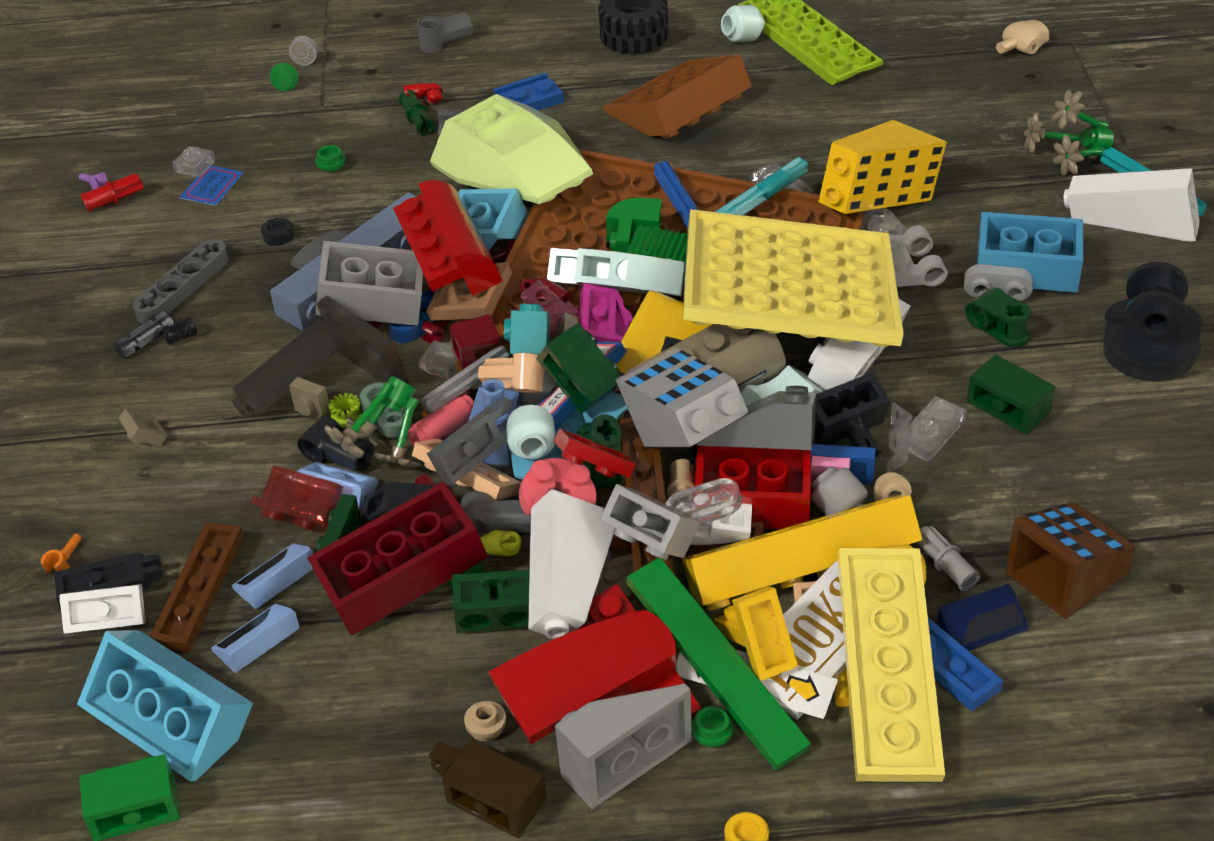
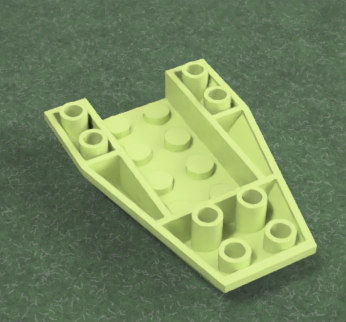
(509, 148)

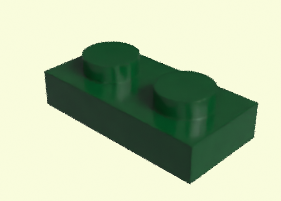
(341, 521)

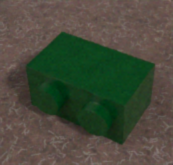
(579, 368)
(1011, 394)

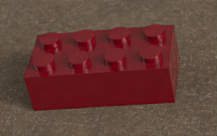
(398, 557)

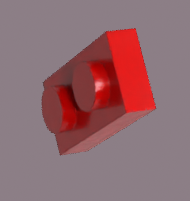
(607, 460)

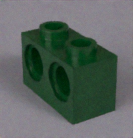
(491, 600)

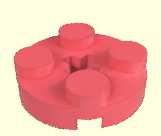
(555, 474)

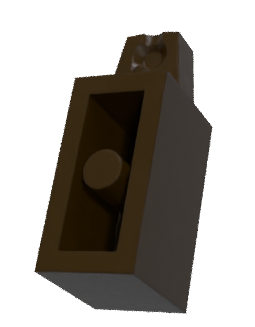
(490, 785)

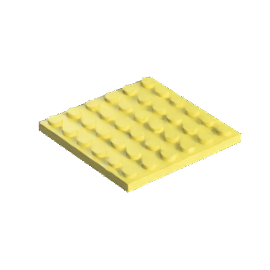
(791, 278)

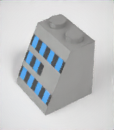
(680, 399)

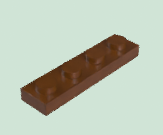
(197, 587)

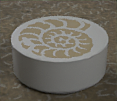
(303, 50)

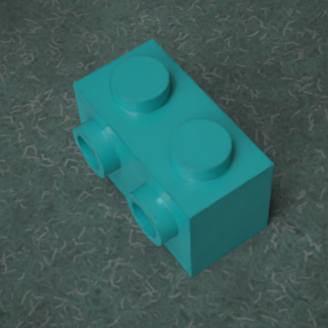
(528, 329)

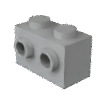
(649, 521)

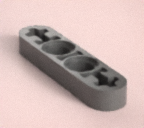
(207, 258)

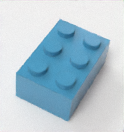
(1040, 244)

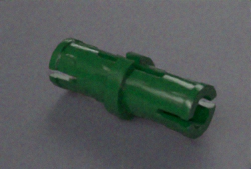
(416, 112)

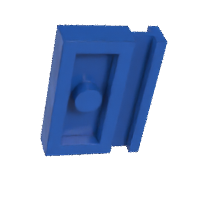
(533, 91)

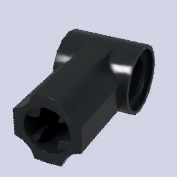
(317, 445)

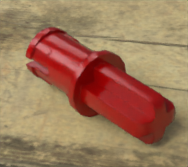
(112, 192)

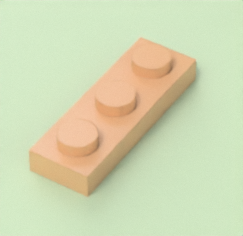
(481, 478)

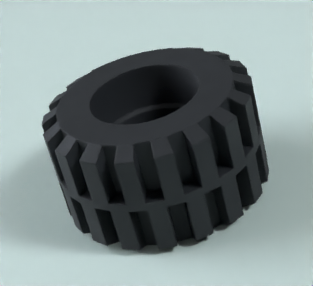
(633, 24)

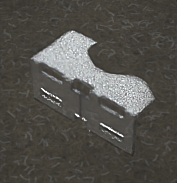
(901, 434)

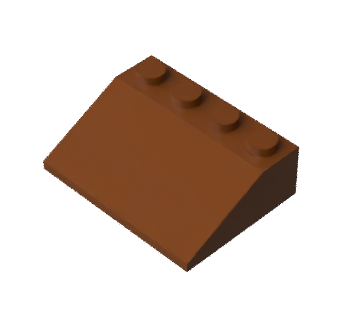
(681, 95)

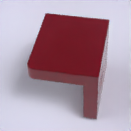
(472, 335)

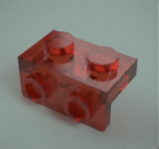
(299, 497)

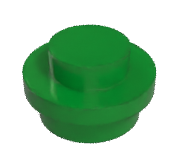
(284, 76)
(330, 158)
(712, 726)

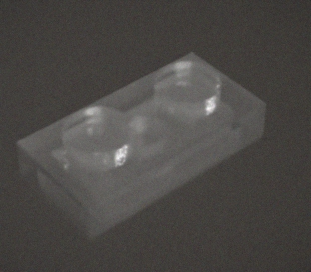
(934, 427)

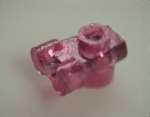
(553, 305)

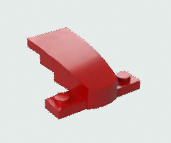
(608, 659)

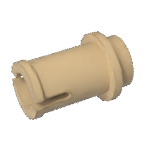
(681, 476)

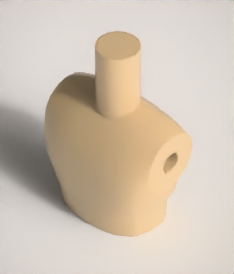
(1024, 37)

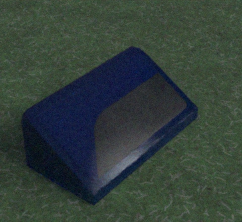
(983, 618)

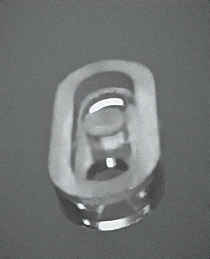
(882, 221)
(708, 501)

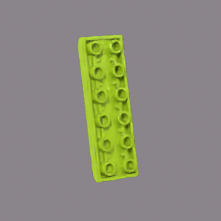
(814, 40)

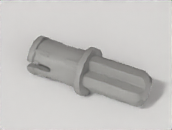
(948, 558)

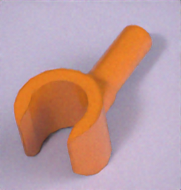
(59, 558)

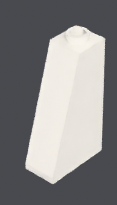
(1139, 202)
(565, 562)

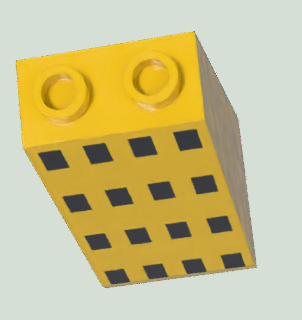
(881, 168)

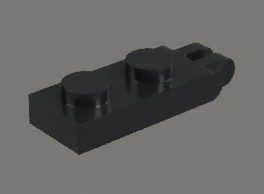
(109, 573)

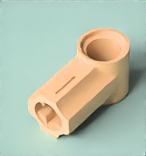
(518, 374)

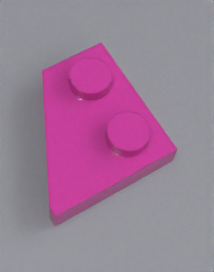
(603, 313)

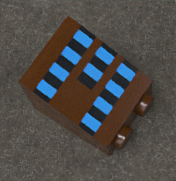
(1066, 556)

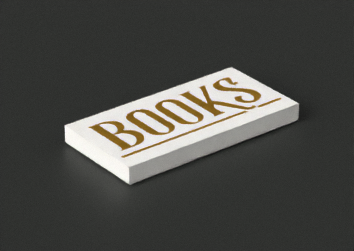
(816, 638)

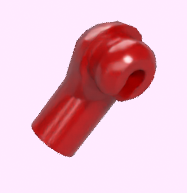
(429, 90)

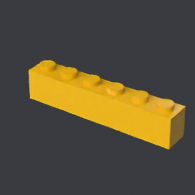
(797, 550)

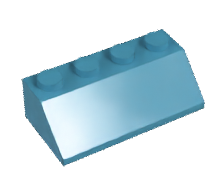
(163, 702)

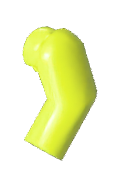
(501, 543)

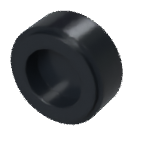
(277, 231)

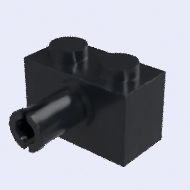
(850, 412)

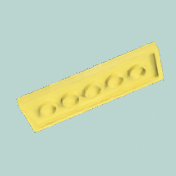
(889, 666)

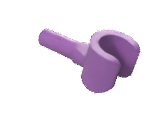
(95, 181)

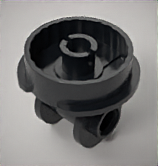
(1153, 329)

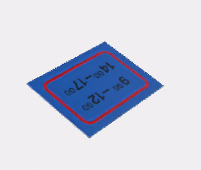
(211, 185)

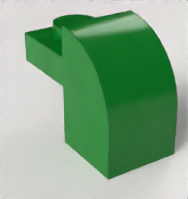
(626, 216)

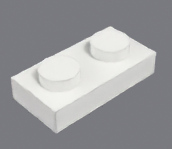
(102, 608)

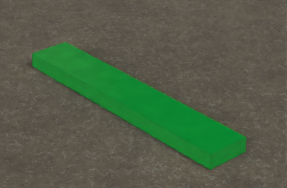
(719, 665)

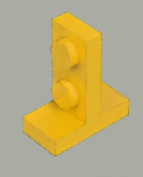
(760, 627)

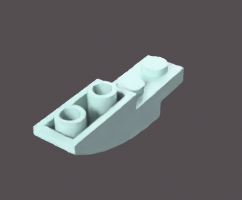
(616, 271)

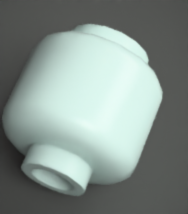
(742, 23)
(530, 432)

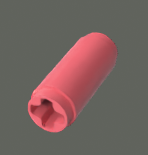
(443, 421)

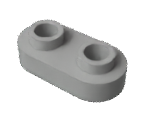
(1012, 280)

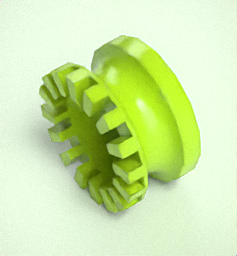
(345, 402)

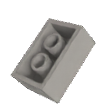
(371, 281)

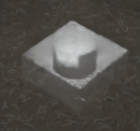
(194, 161)

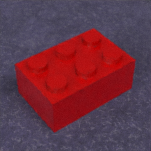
(767, 478)

